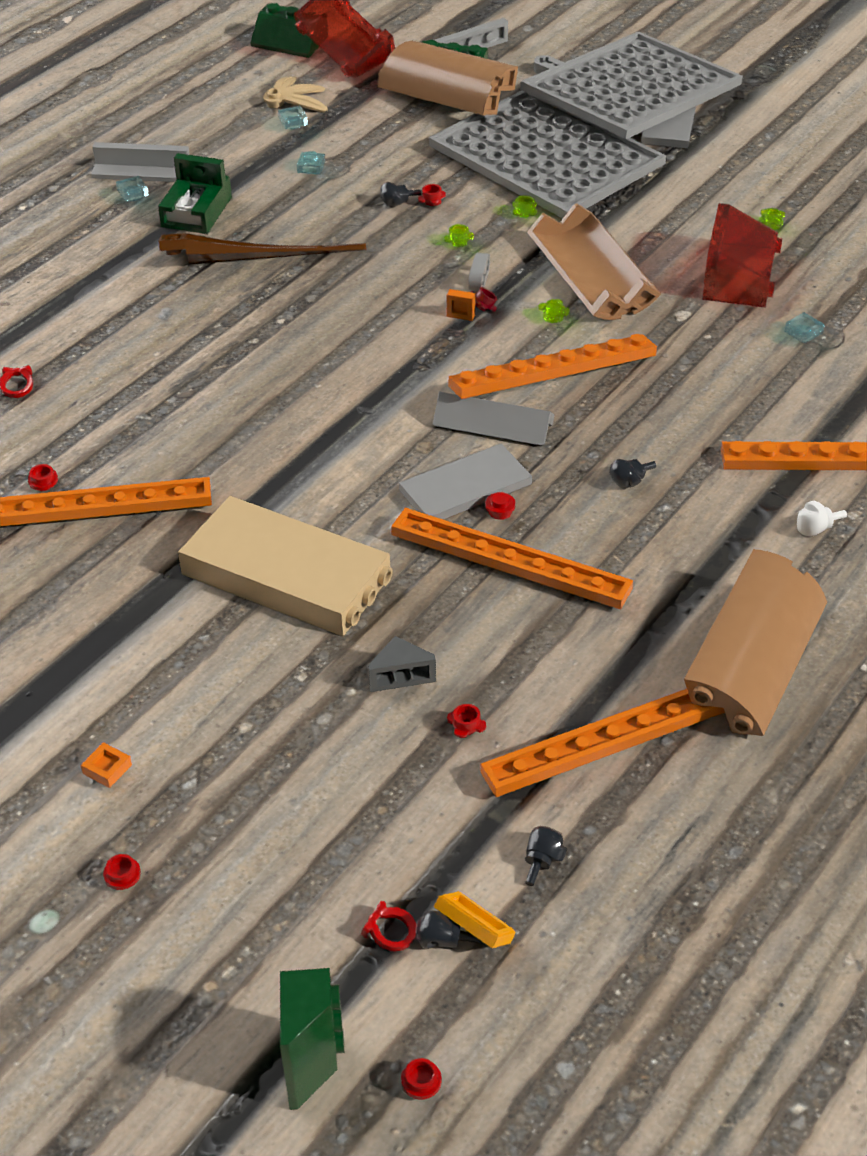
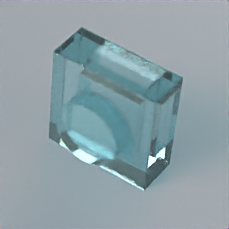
(292, 117)
(311, 162)
(132, 188)
(804, 327)

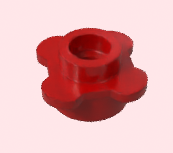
(432, 195)
(466, 720)

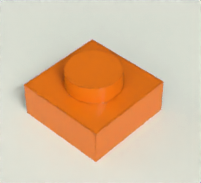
(460, 304)
(106, 765)

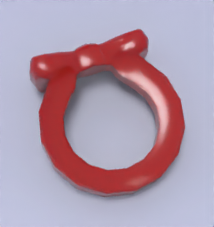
(8, 373)
(389, 912)

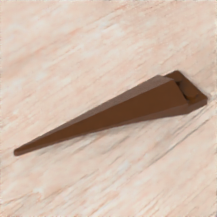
(207, 249)

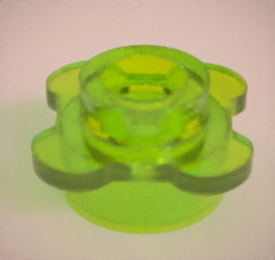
(524, 206)
(772, 218)
(459, 235)
(553, 310)

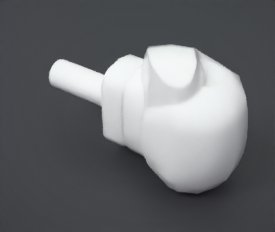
(816, 518)

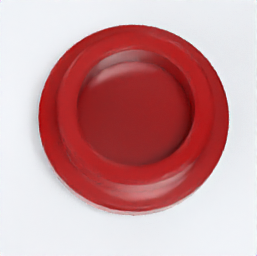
(42, 477)
(500, 505)
(121, 872)
(421, 1079)

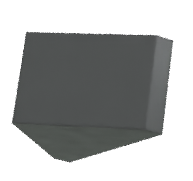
(401, 666)

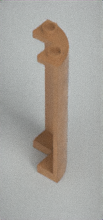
(447, 77)
(593, 264)
(756, 642)

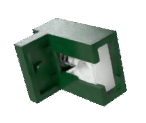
(196, 195)

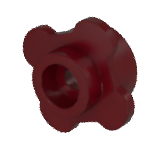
(485, 299)

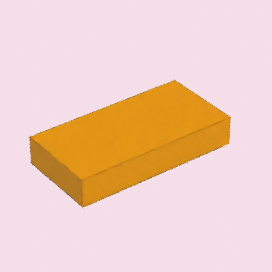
(475, 919)

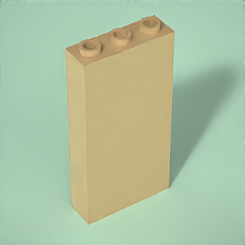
(286, 565)

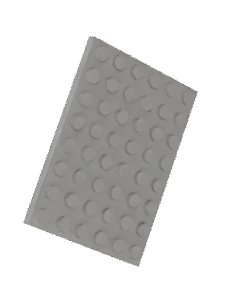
(631, 84)
(546, 153)

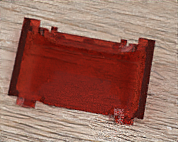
(344, 35)
(740, 259)

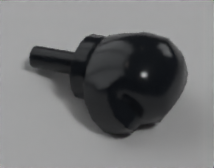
(395, 195)
(629, 472)
(543, 847)
(439, 930)

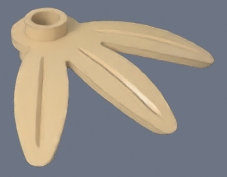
(284, 92)

